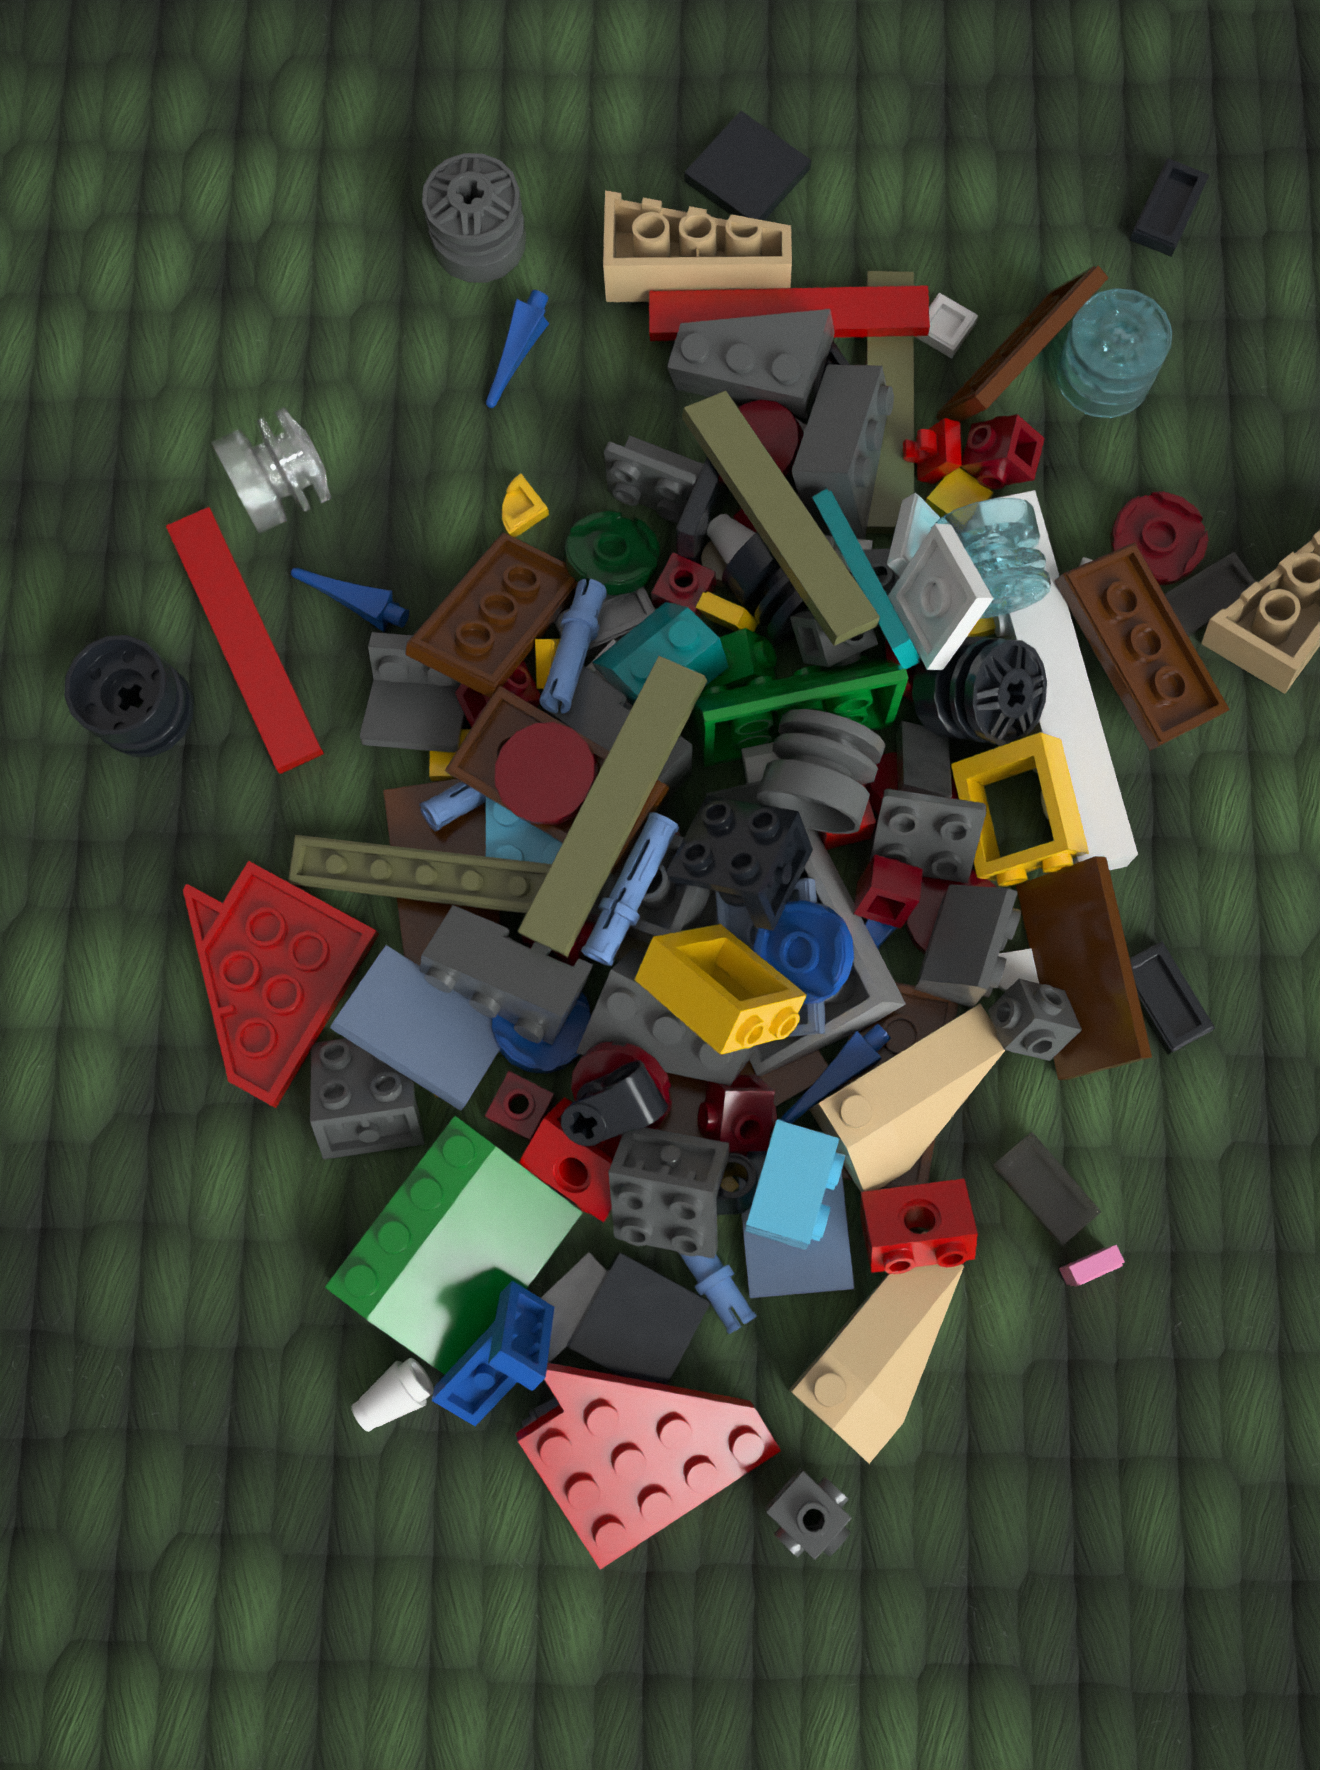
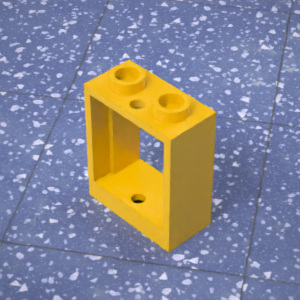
(1025, 754)
(720, 988)

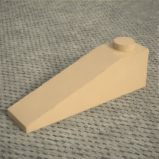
(906, 1102)
(877, 1358)

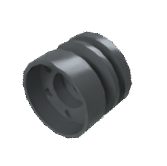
(474, 217)
(822, 770)

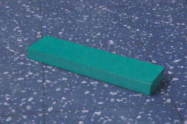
(866, 578)

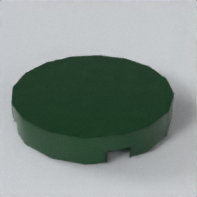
(612, 551)

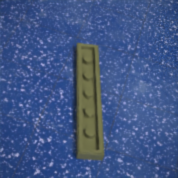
(894, 474)
(780, 518)
(612, 806)
(416, 874)

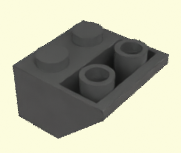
(966, 943)

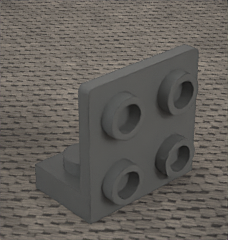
(650, 477)
(409, 701)
(929, 833)
(360, 1102)
(667, 1190)

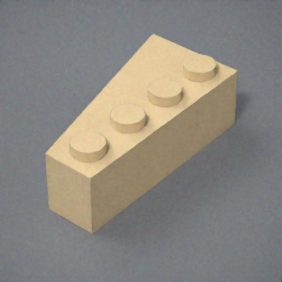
(688, 250)
(1274, 621)

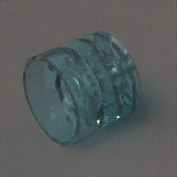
(1113, 352)
(1001, 543)

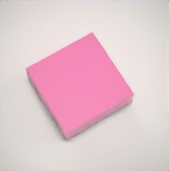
(1092, 1266)

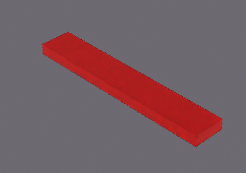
(854, 310)
(244, 640)

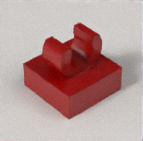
(935, 450)

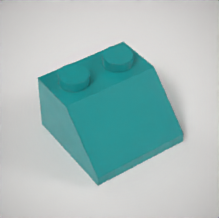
(670, 633)

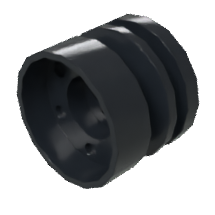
(757, 578)
(109, 682)
(985, 692)

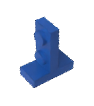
(505, 1354)

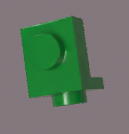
(747, 657)

